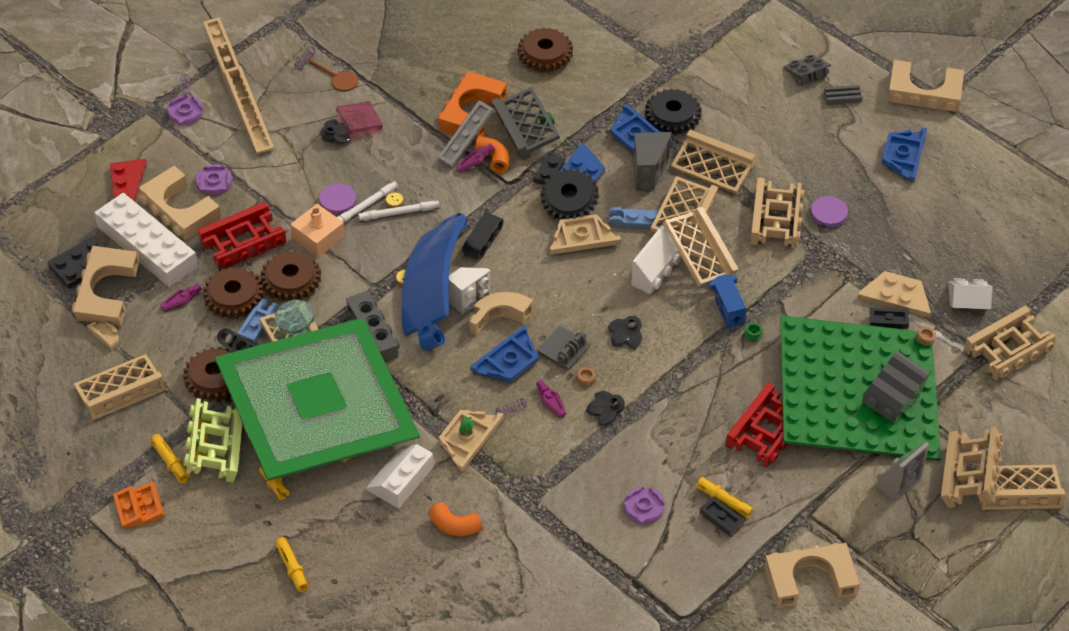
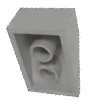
(903, 473)

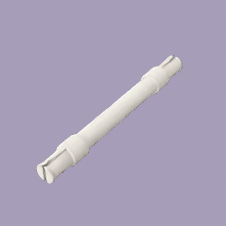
(383, 192)
(374, 214)

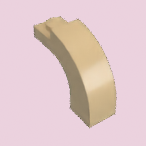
(500, 305)

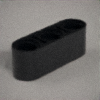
(482, 235)
(236, 340)

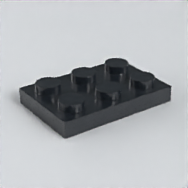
(71, 263)

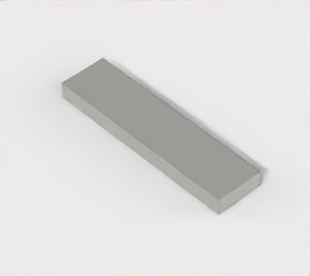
(466, 134)

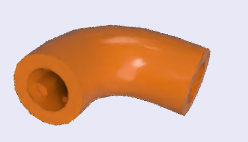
(499, 156)
(452, 524)

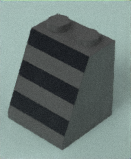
(650, 158)
(896, 387)

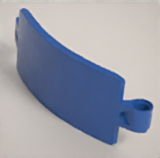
(426, 282)

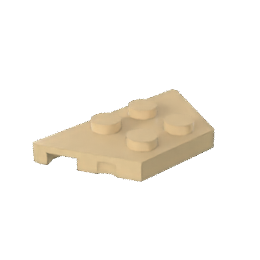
(582, 234)
(897, 293)
(464, 447)

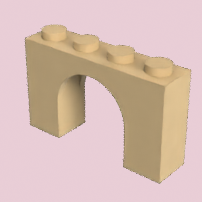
(943, 98)
(182, 221)
(102, 263)
(831, 559)

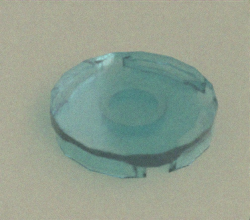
(294, 317)

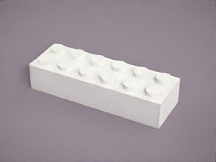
(140, 232)

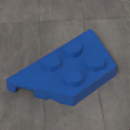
(628, 124)
(904, 152)
(587, 161)
(508, 358)

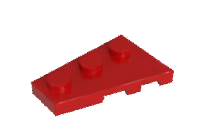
(127, 177)

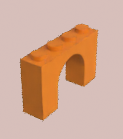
(471, 88)

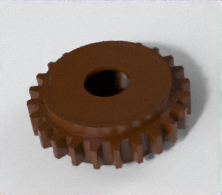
(545, 50)
(304, 274)
(219, 294)
(199, 378)

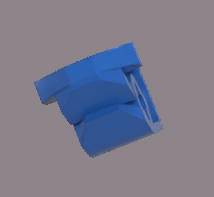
(729, 300)

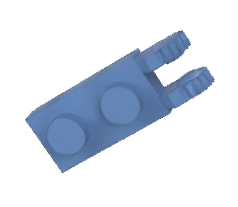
(632, 217)
(251, 327)

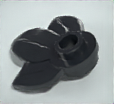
(334, 131)
(624, 333)
(605, 408)

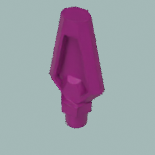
(475, 157)
(180, 297)
(551, 399)

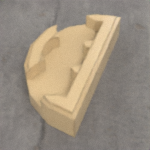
(105, 333)

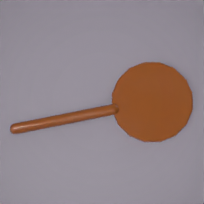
(342, 80)

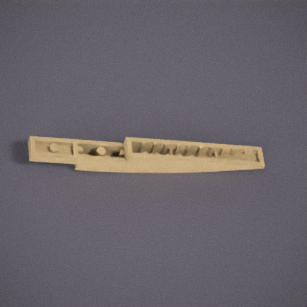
(238, 86)

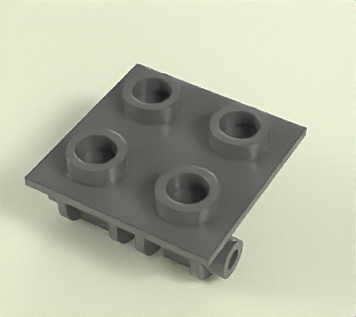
(808, 69)
(564, 346)

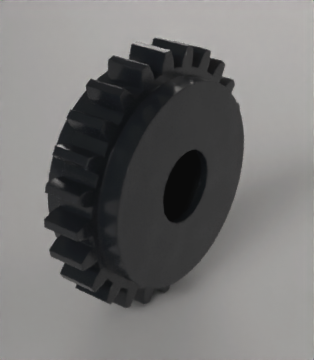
(673, 111)
(564, 182)

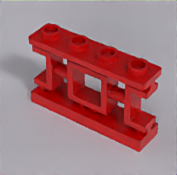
(239, 224)
(753, 418)

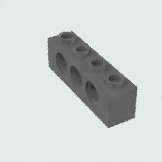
(365, 307)

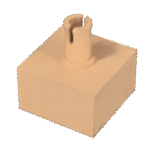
(317, 230)

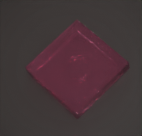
(359, 117)

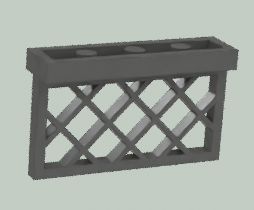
(511, 125)

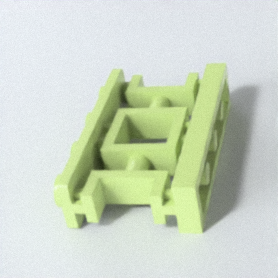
(229, 442)

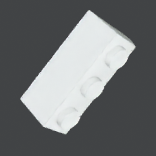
(654, 262)
(402, 474)

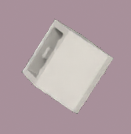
(467, 287)
(970, 294)

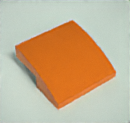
(139, 505)

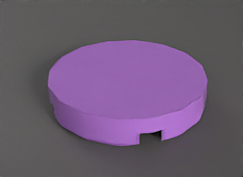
(185, 110)
(213, 180)
(337, 198)
(829, 211)
(644, 505)

